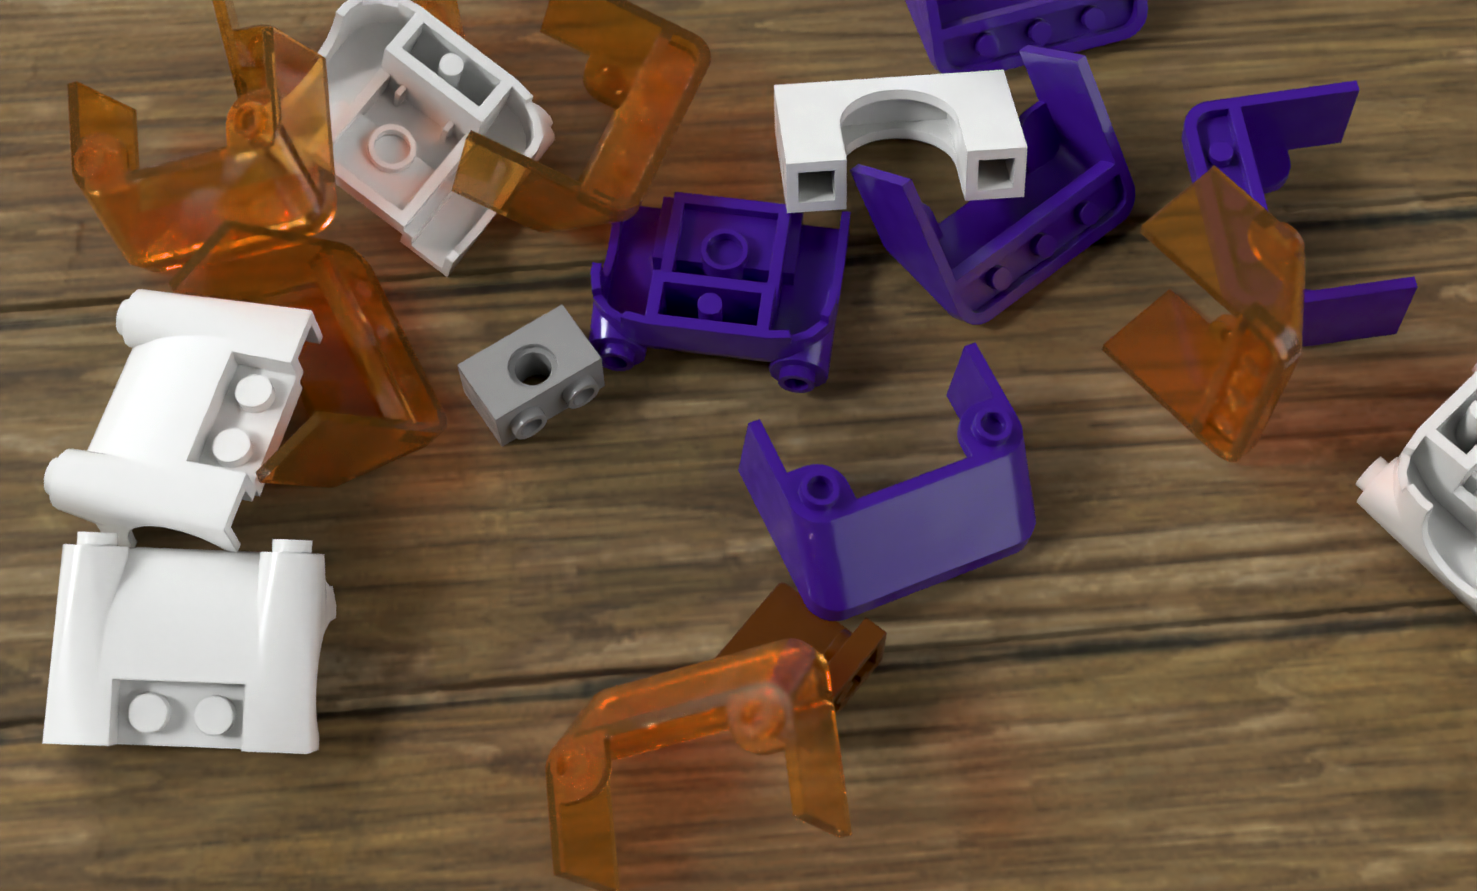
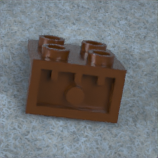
(848, 654)

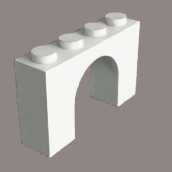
(958, 112)

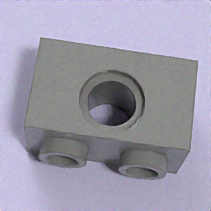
(544, 347)

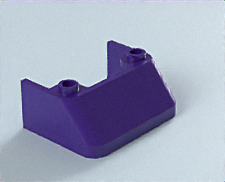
(991, 32)
(1250, 145)
(1007, 246)
(910, 535)

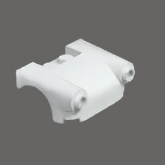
(400, 118)
(187, 417)
(1431, 494)
(187, 646)

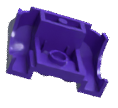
(721, 284)

